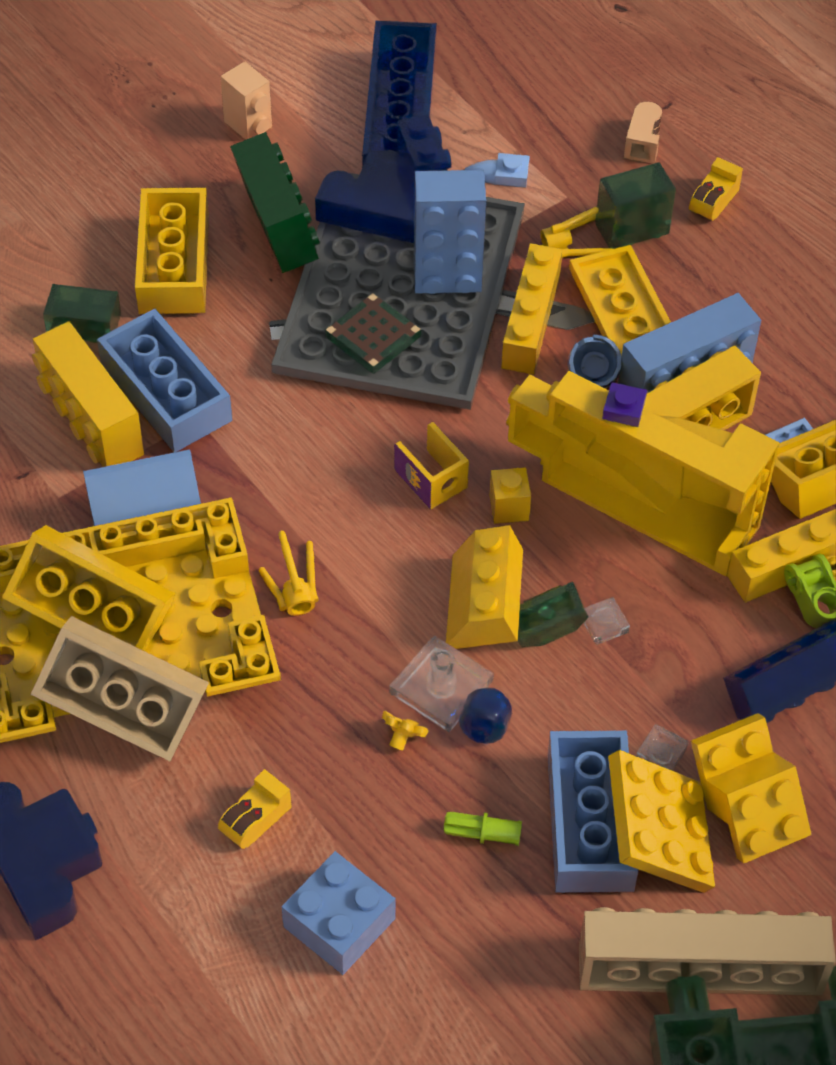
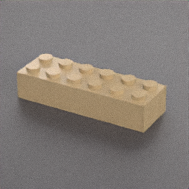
(725, 948)

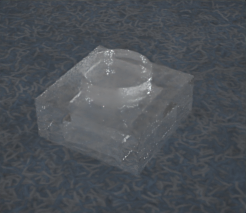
(606, 621)
(663, 748)

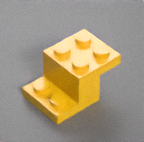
(751, 788)

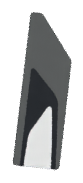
(561, 314)

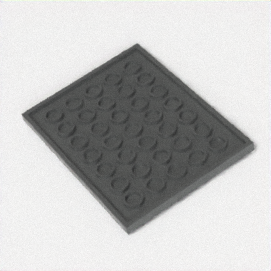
(454, 326)

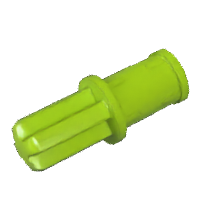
(483, 827)

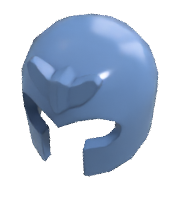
(596, 360)

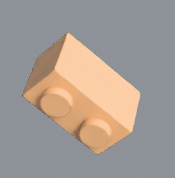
(246, 101)

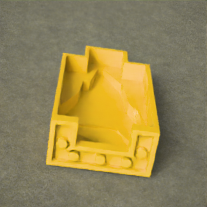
(665, 478)

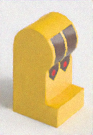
(716, 189)
(256, 810)

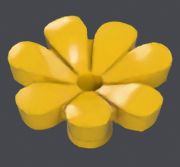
(403, 730)

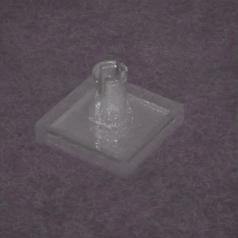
(439, 682)

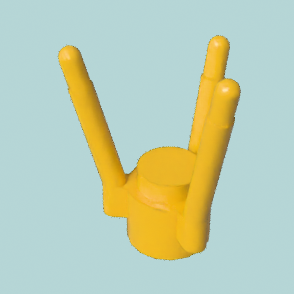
(560, 236)
(297, 596)

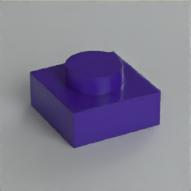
(624, 404)

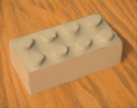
(119, 688)

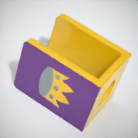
(421, 481)

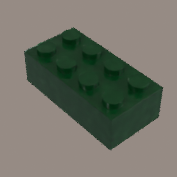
(276, 201)

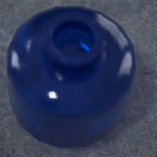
(486, 713)

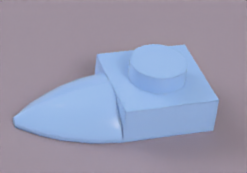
(506, 170)

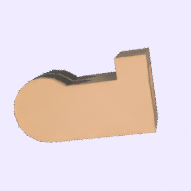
(643, 133)

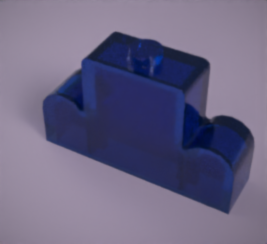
(374, 203)
(43, 853)

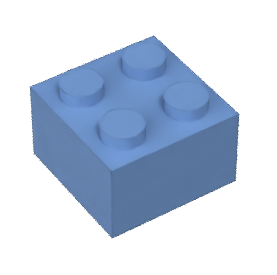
(338, 912)

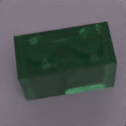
(88, 310)

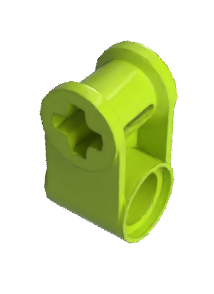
(810, 584)

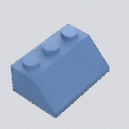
(141, 487)

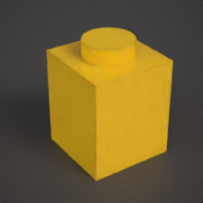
(510, 495)

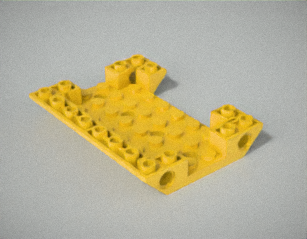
(189, 552)

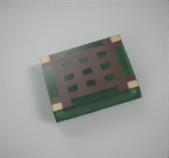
(373, 333)

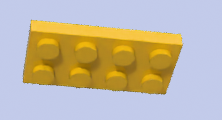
(618, 294)

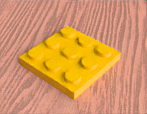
(660, 822)

